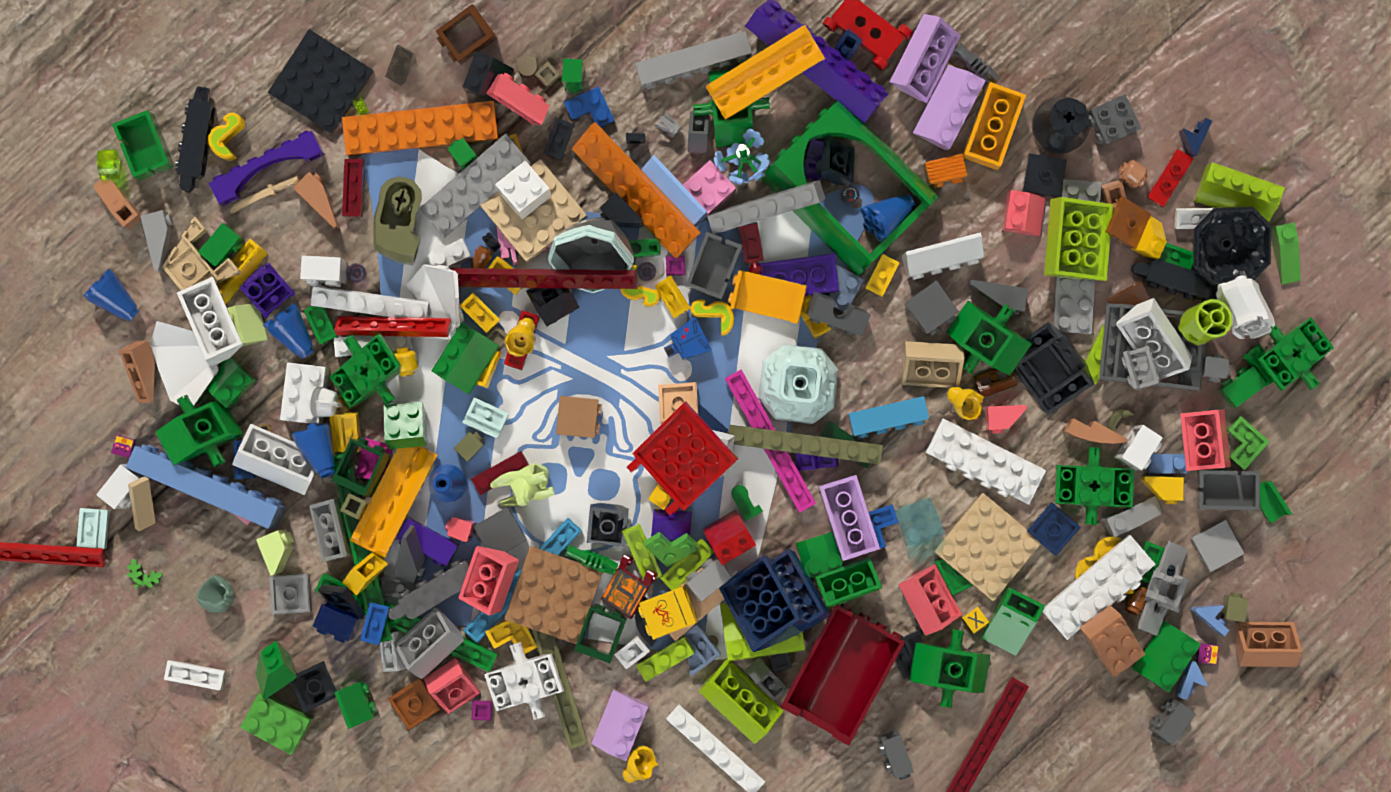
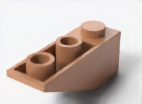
(118, 203)

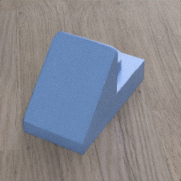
(1167, 463)
(1208, 614)
(1190, 674)

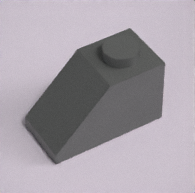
(698, 133)
(766, 679)

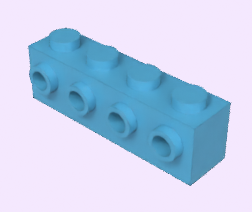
(888, 416)

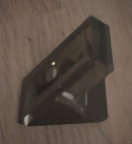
(400, 65)

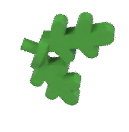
(154, 577)

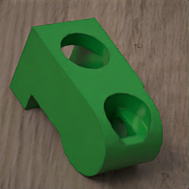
(645, 247)
(740, 496)

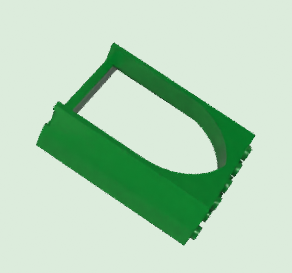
(789, 173)

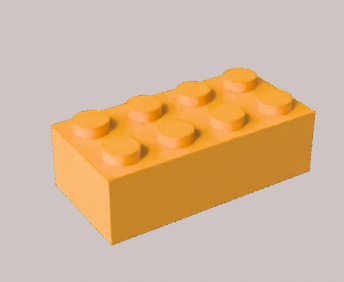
(993, 126)

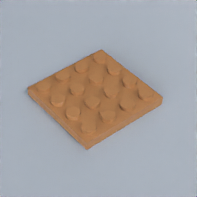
(553, 595)

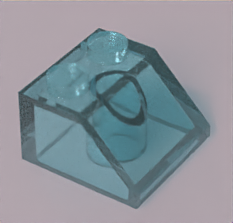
(919, 522)

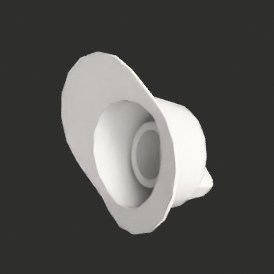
(323, 402)

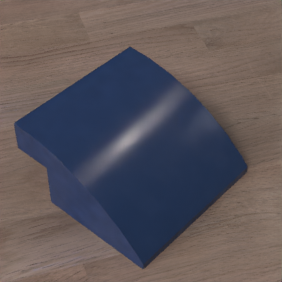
(773, 600)

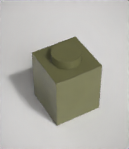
(470, 446)
(354, 507)
(1234, 607)

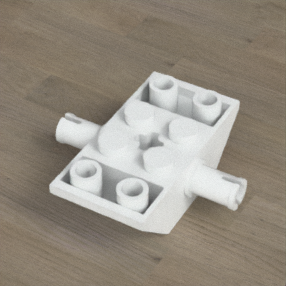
(524, 681)

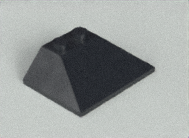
(1053, 369)

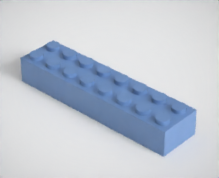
(207, 487)

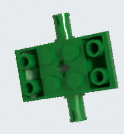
(732, 129)
(1006, 345)
(1295, 354)
(366, 371)
(184, 436)
(1112, 488)
(933, 663)

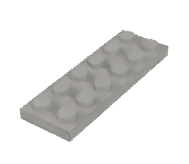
(472, 186)

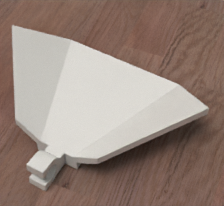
(439, 288)
(181, 362)

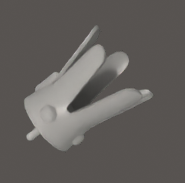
(672, 127)

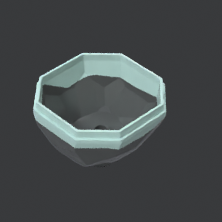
(591, 246)

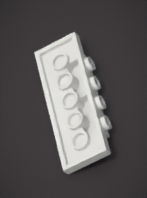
(985, 462)
(1099, 587)

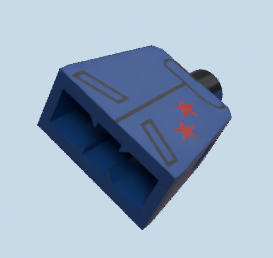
(688, 341)

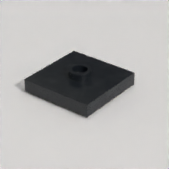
(1044, 175)

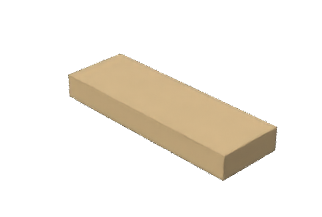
(141, 503)

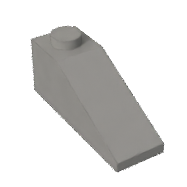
(158, 236)
(1132, 517)

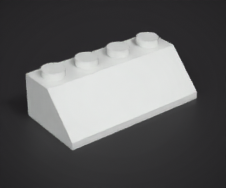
(943, 255)
(210, 321)
(1149, 326)
(274, 459)

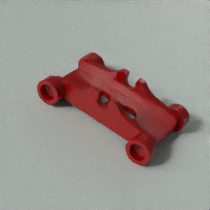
(881, 47)

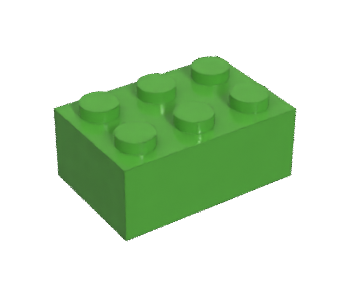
(277, 723)

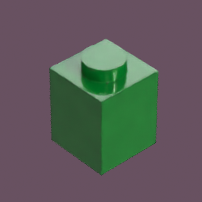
(462, 153)

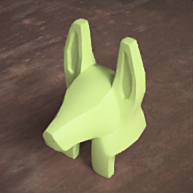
(525, 485)

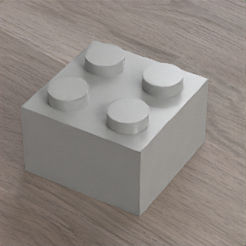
(707, 580)

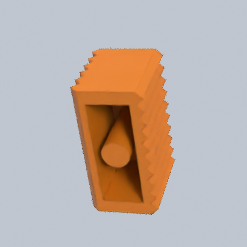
(945, 170)

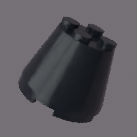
(1061, 124)

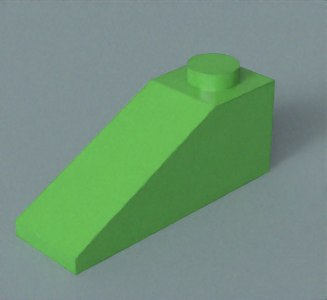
(1286, 252)

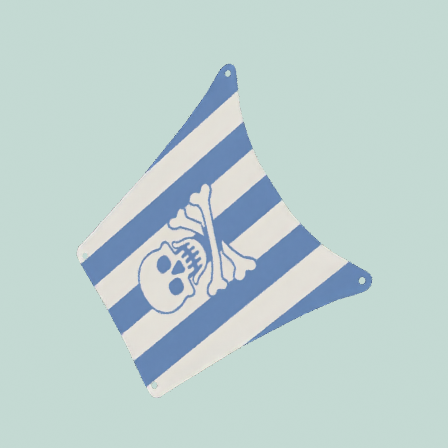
(600, 352)

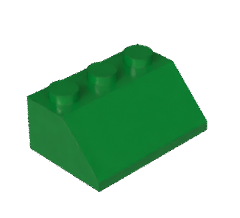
(465, 358)
(848, 582)
(1166, 656)

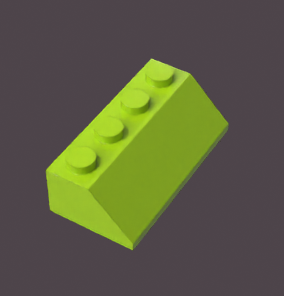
(1230, 188)
(741, 701)

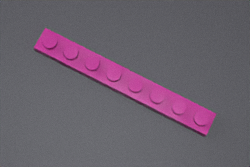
(780, 459)

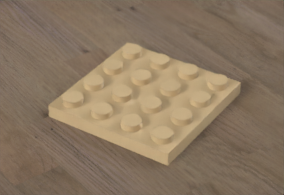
(542, 225)
(987, 547)

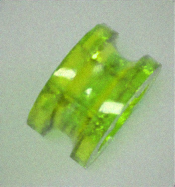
(360, 106)

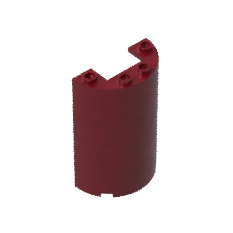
(843, 673)

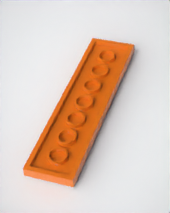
(419, 128)
(636, 189)

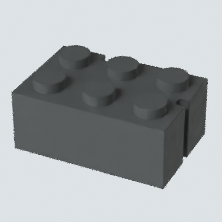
(713, 266)
(1228, 490)

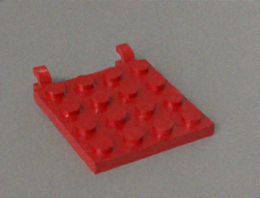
(683, 457)

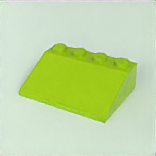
(1078, 239)
(738, 647)

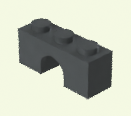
(852, 321)

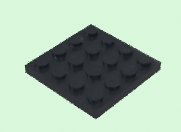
(320, 81)

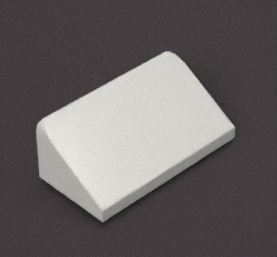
(390, 657)

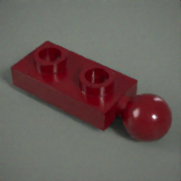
(752, 246)

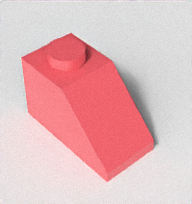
(1002, 417)
(460, 528)

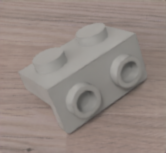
(1141, 368)

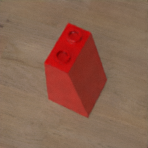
(729, 537)

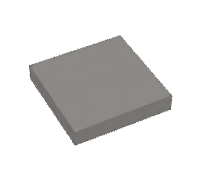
(1217, 545)
(290, 593)

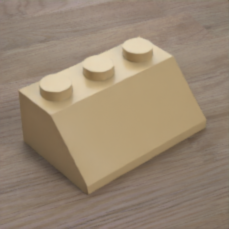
(932, 364)

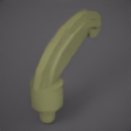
(1117, 416)

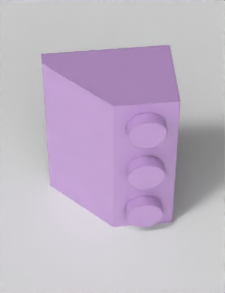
(620, 724)

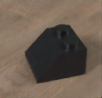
(482, 75)
(620, 213)
(552, 303)

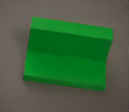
(1271, 502)

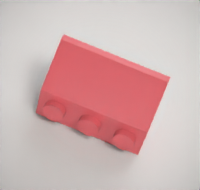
(518, 99)
(1205, 440)
(488, 579)
(930, 599)

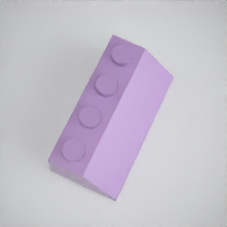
(925, 57)
(948, 107)
(848, 517)

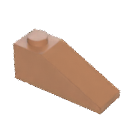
(316, 194)
(140, 369)

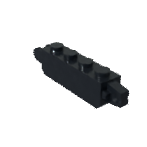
(194, 144)
(1175, 280)

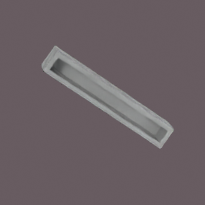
(693, 60)
(766, 207)

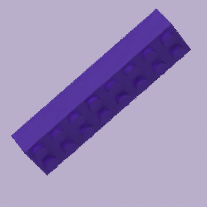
(833, 74)

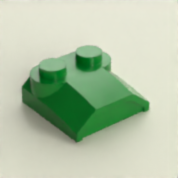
(819, 555)

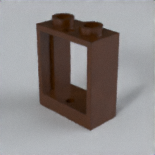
(478, 46)

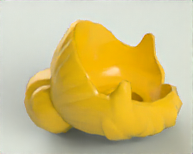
(513, 342)
(972, 400)
(639, 764)

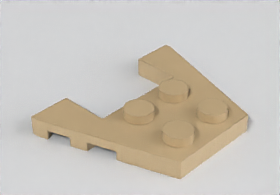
(189, 267)

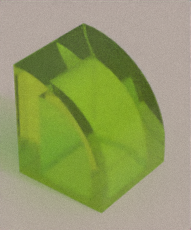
(109, 164)

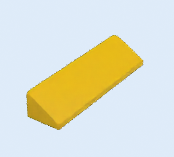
(247, 261)

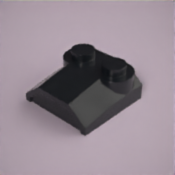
(836, 162)
(607, 524)
(313, 687)

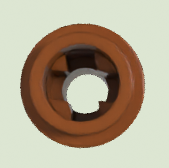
(481, 257)
(1137, 601)

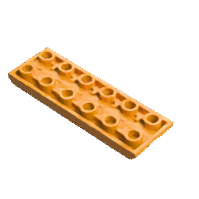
(765, 72)
(393, 499)

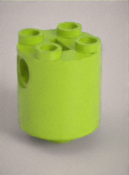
(1205, 322)

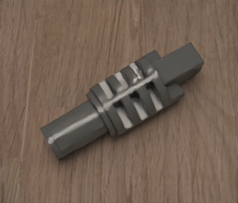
(976, 64)

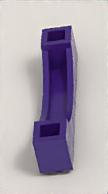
(228, 186)

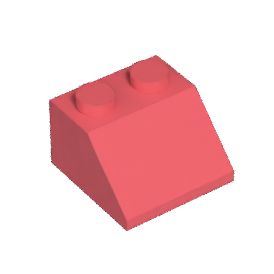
(1023, 213)
(451, 686)

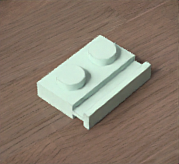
(485, 418)
(93, 528)

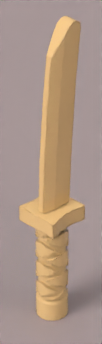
(271, 190)

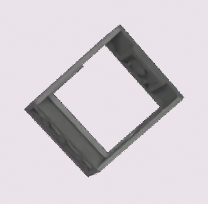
(1115, 344)

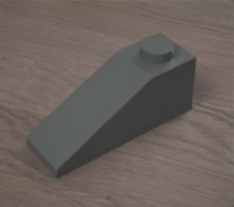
(1002, 294)
(410, 557)

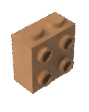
(578, 417)

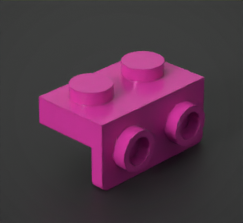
(369, 460)

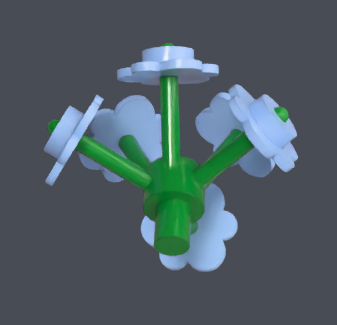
(740, 154)

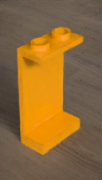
(767, 296)

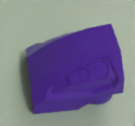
(266, 289)
(671, 526)

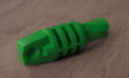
(590, 559)

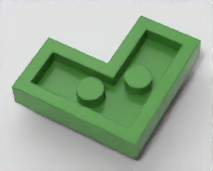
(1250, 440)
(668, 551)

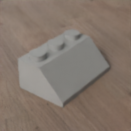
(330, 529)
(428, 643)

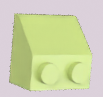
(248, 323)
(276, 550)

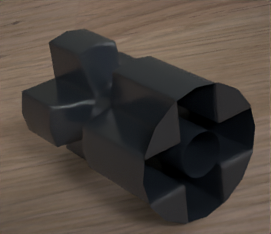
(492, 243)

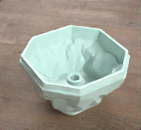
(779, 389)

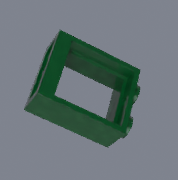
(345, 463)
(594, 652)

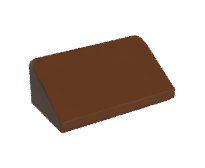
(1132, 295)
(994, 382)

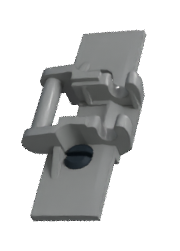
(1163, 576)

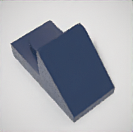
(848, 44)
(1193, 141)

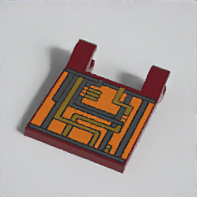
(626, 589)

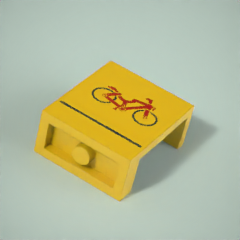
(668, 612)

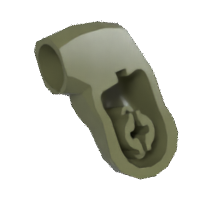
(396, 220)

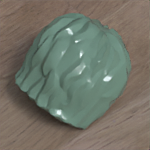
(216, 594)

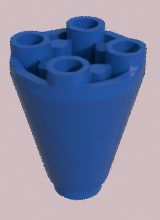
(884, 216)
(112, 296)
(291, 331)
(317, 448)
(455, 483)

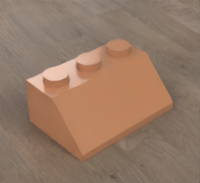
(1267, 644)

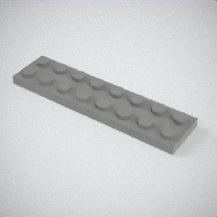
(1075, 296)

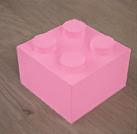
(710, 187)

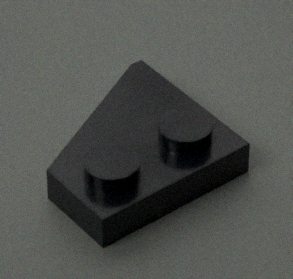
(342, 599)
(905, 656)

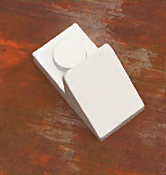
(632, 652)

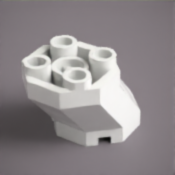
(1247, 306)

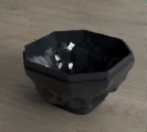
(1246, 247)

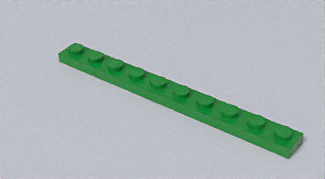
(372, 592)
(467, 650)

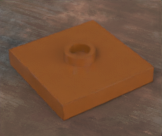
(1128, 222)
(414, 703)

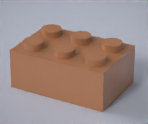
(1112, 641)

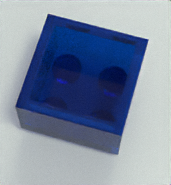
(337, 623)

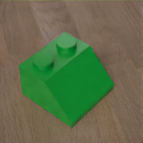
(231, 383)
(274, 669)
(356, 703)

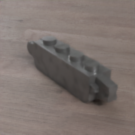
(432, 592)

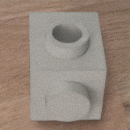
(1216, 368)

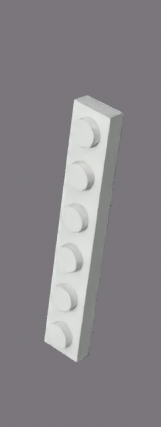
(368, 303)
(715, 749)

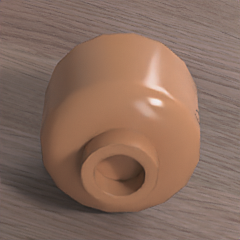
(1133, 174)

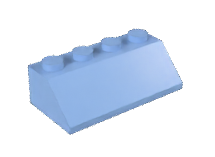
(674, 191)

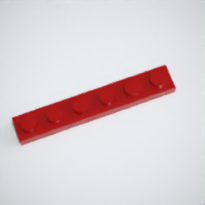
(393, 326)
(52, 554)

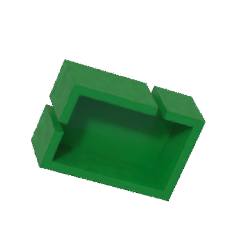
(145, 147)

